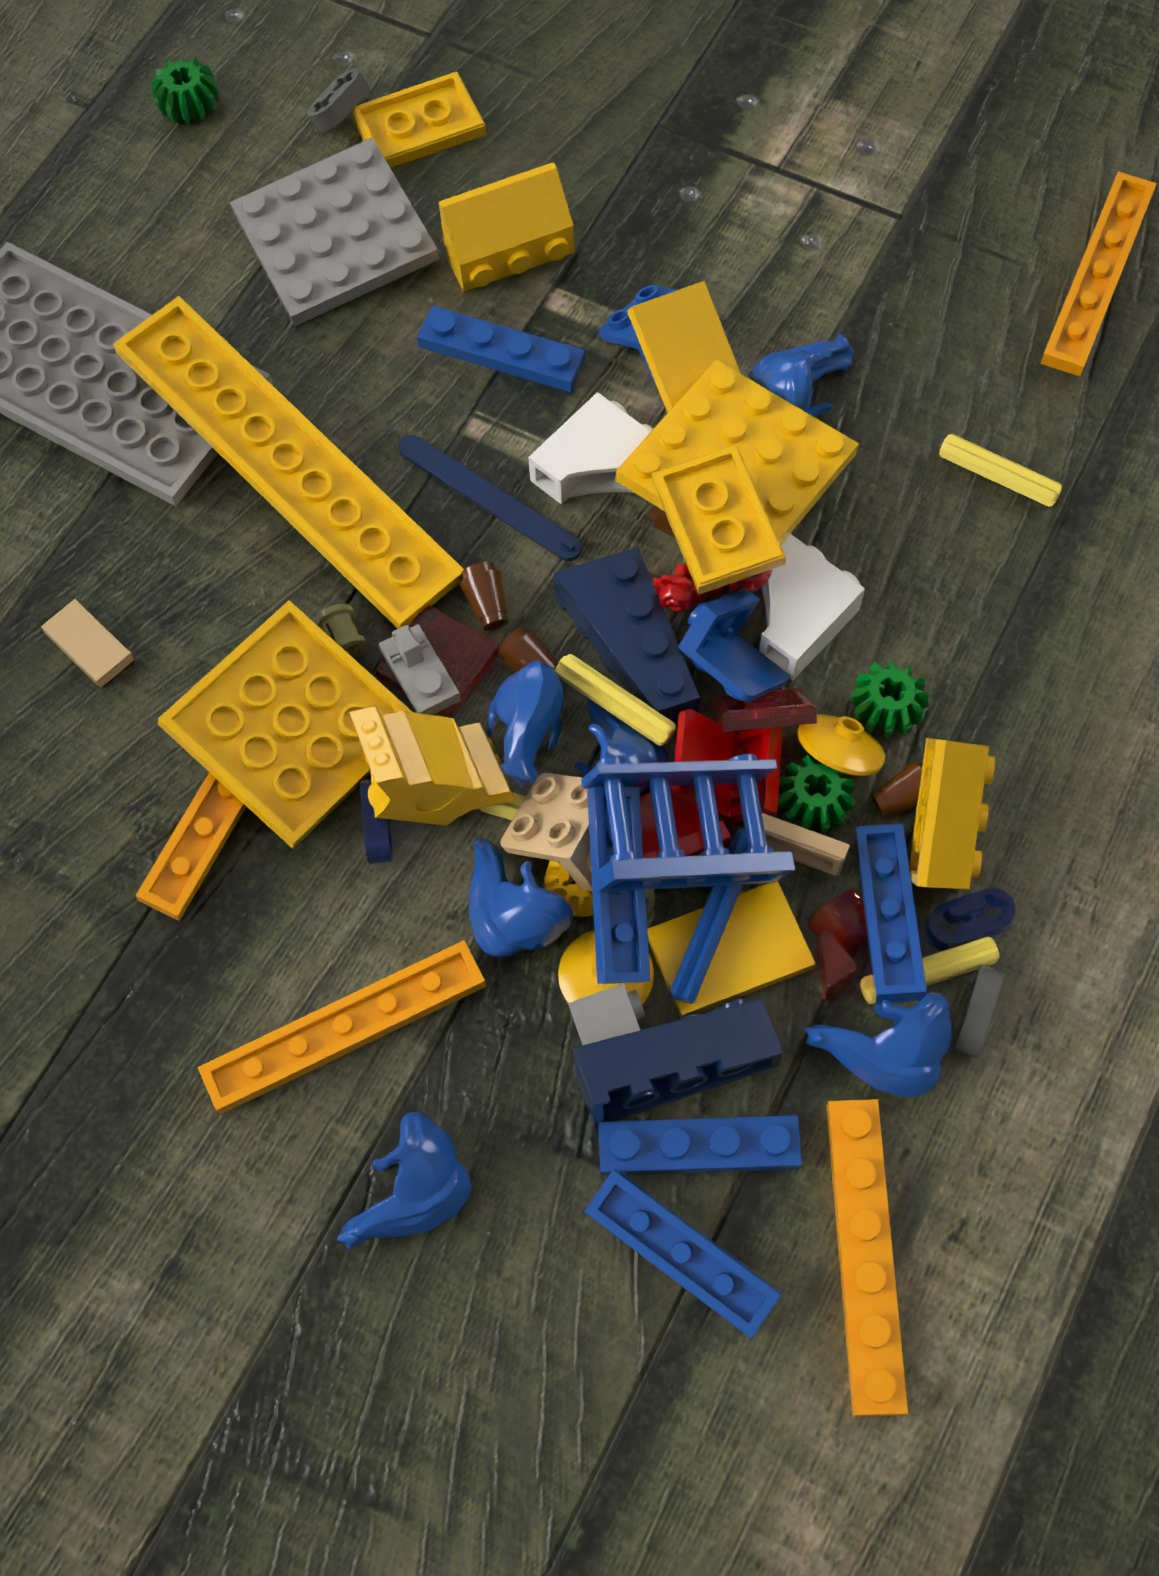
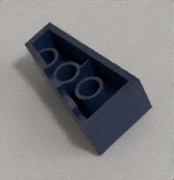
(629, 629)
(675, 1060)

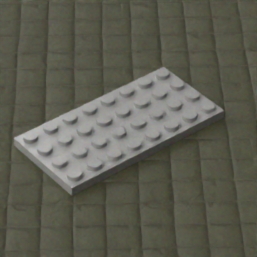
(76, 389)

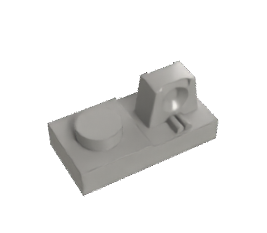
(419, 670)

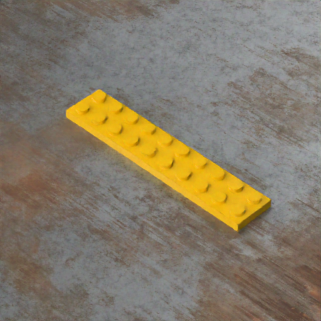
(290, 462)

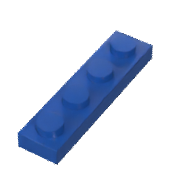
(501, 348)
(890, 914)
(618, 915)
(700, 1145)
(683, 1253)

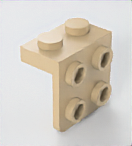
(554, 826)

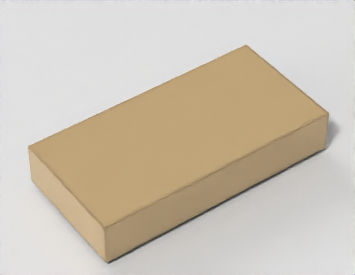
(87, 643)
(806, 845)

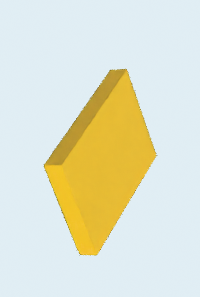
(420, 119)
(680, 339)
(718, 519)
(755, 950)

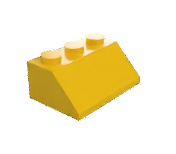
(507, 227)
(950, 814)

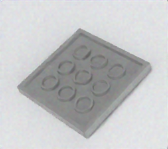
(334, 231)

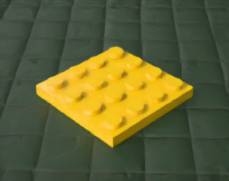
(784, 448)
(280, 722)

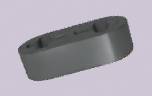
(338, 100)
(978, 1011)

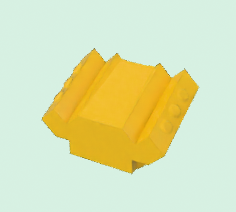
(428, 766)

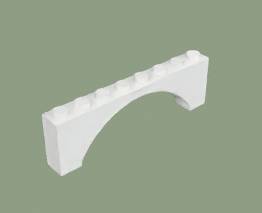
(803, 599)

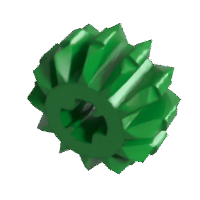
(185, 90)
(902, 703)
(815, 809)

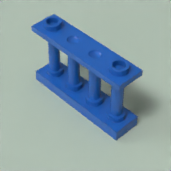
(671, 866)

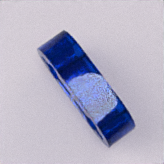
(376, 830)
(966, 909)

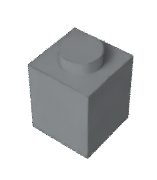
(607, 1014)

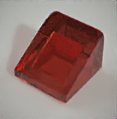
(843, 918)
(834, 965)

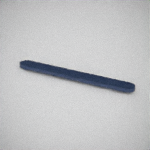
(490, 498)

